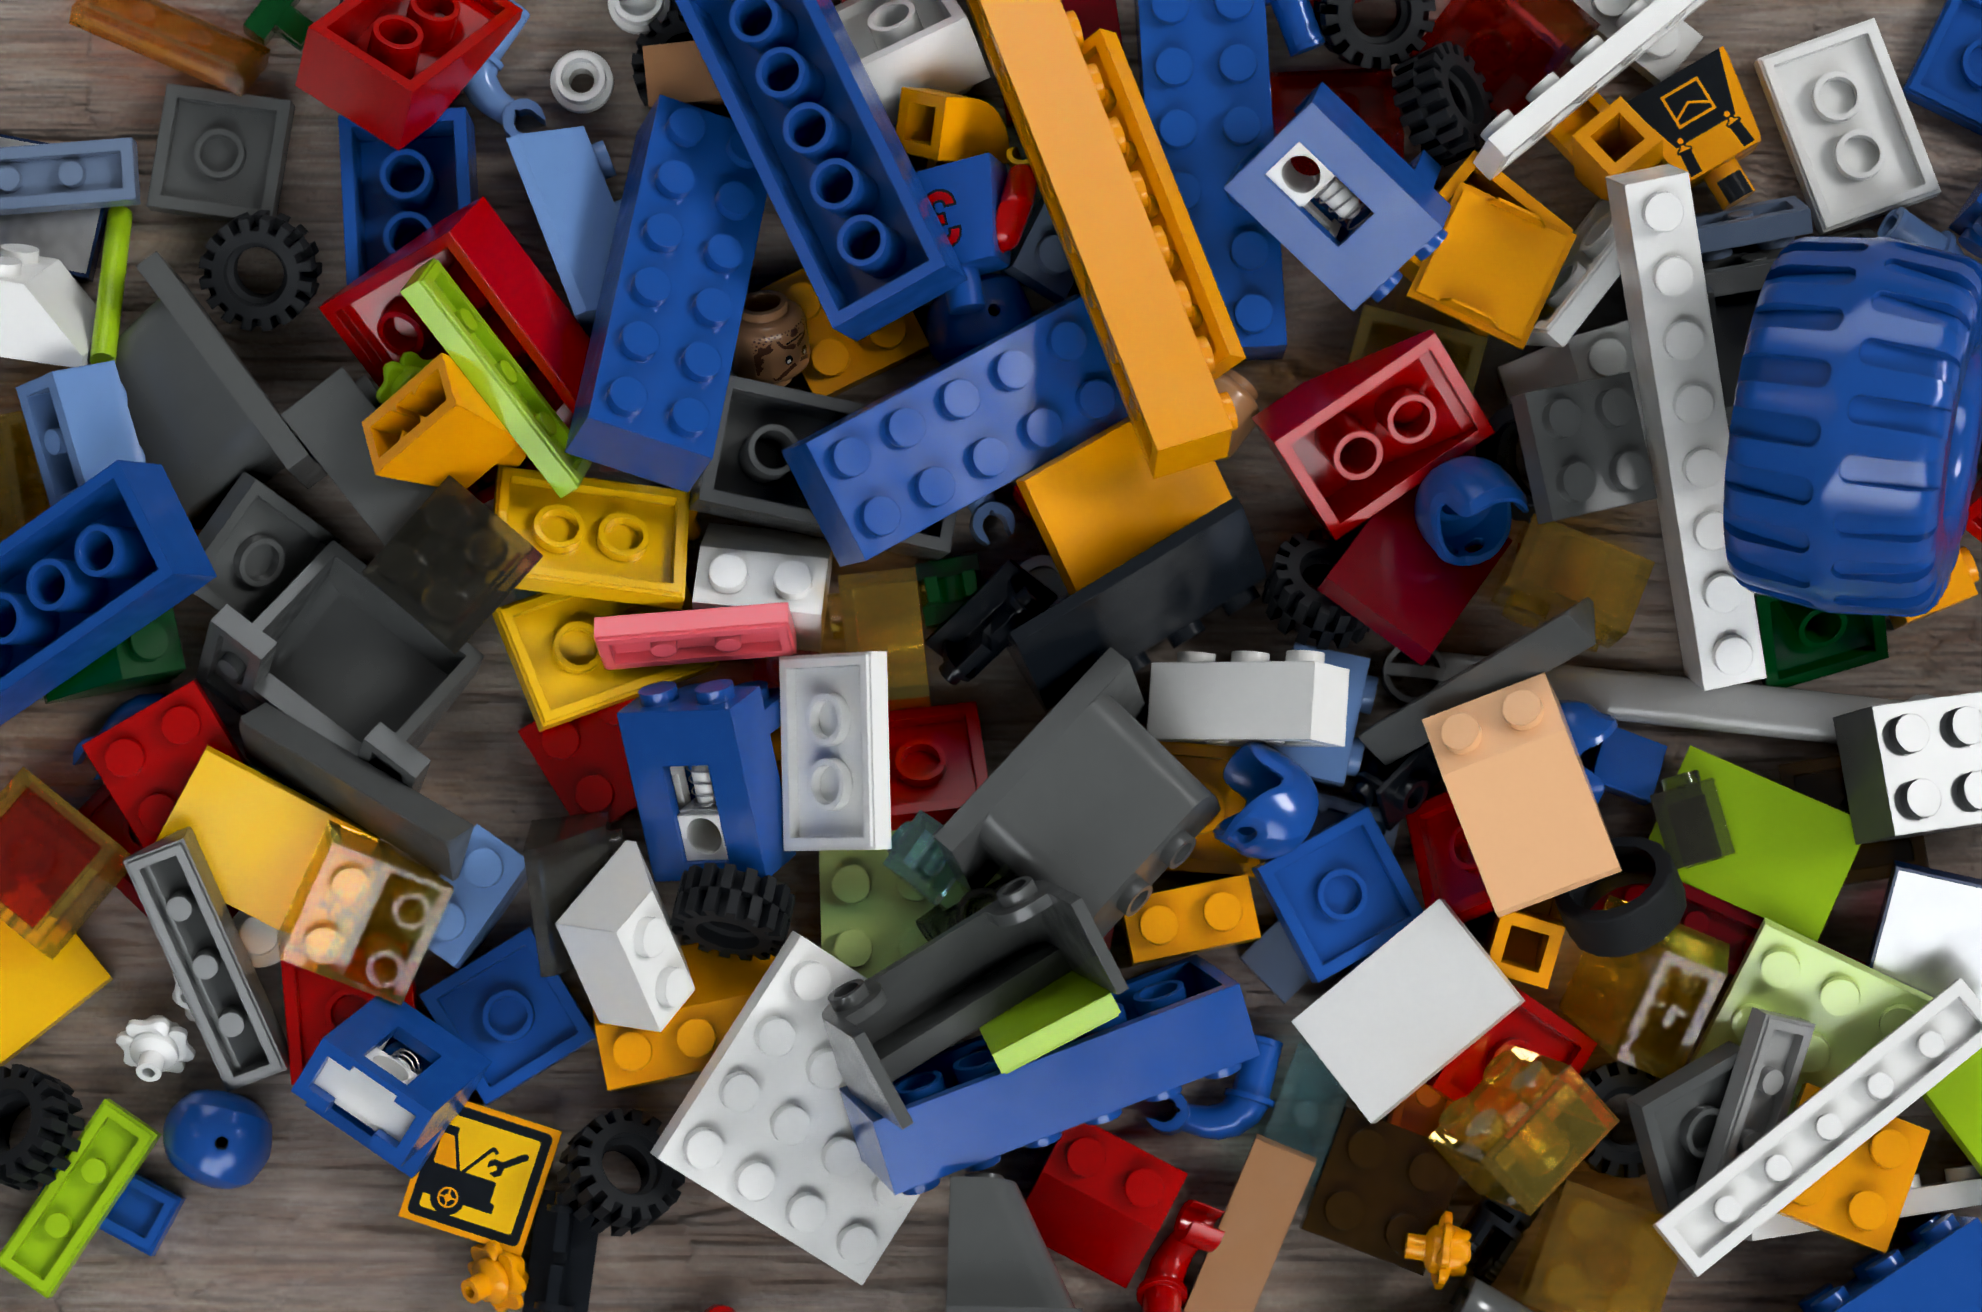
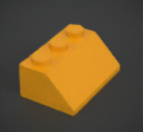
(690, 1038)

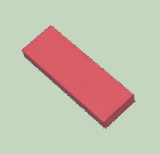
(695, 636)

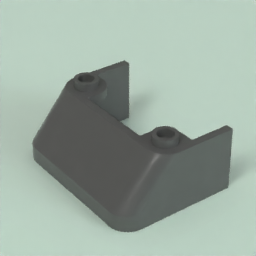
(960, 984)

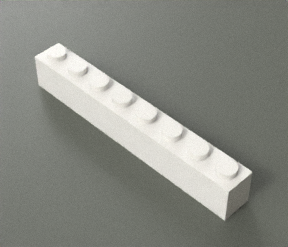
(1683, 420)

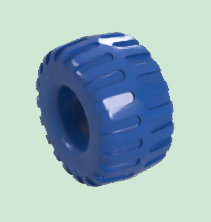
(1856, 426)

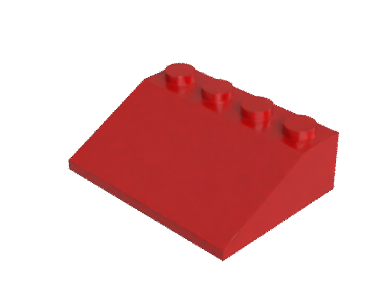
(499, 284)

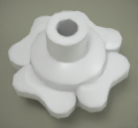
(155, 1047)

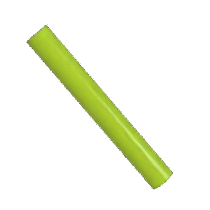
(111, 285)

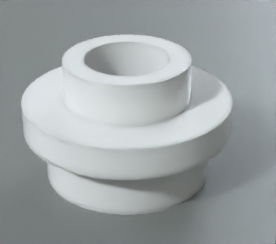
(578, 63)

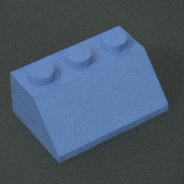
(573, 208)

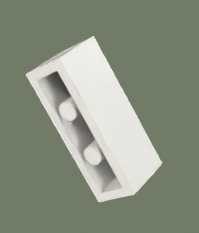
(1249, 700)

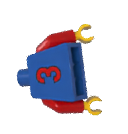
(981, 215)

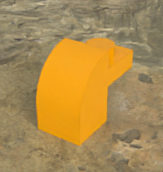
(949, 126)
(1606, 142)
(1526, 942)

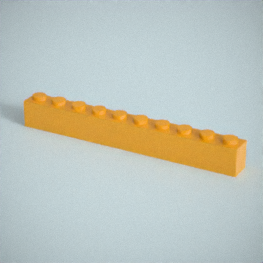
(1106, 232)

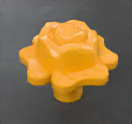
(1443, 1250)
(495, 1277)

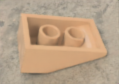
(1521, 794)

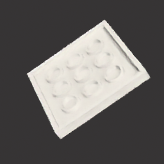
(773, 1127)

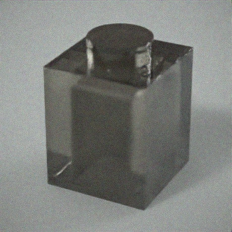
(1693, 820)

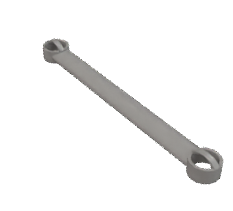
(1671, 699)

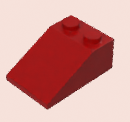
(400, 60)
(1372, 429)

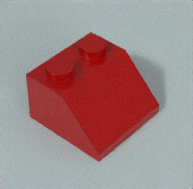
(1102, 1201)

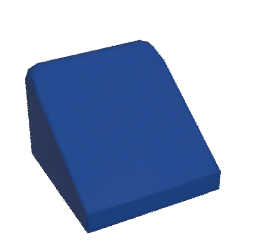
(1629, 765)

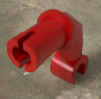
(1164, 1279)

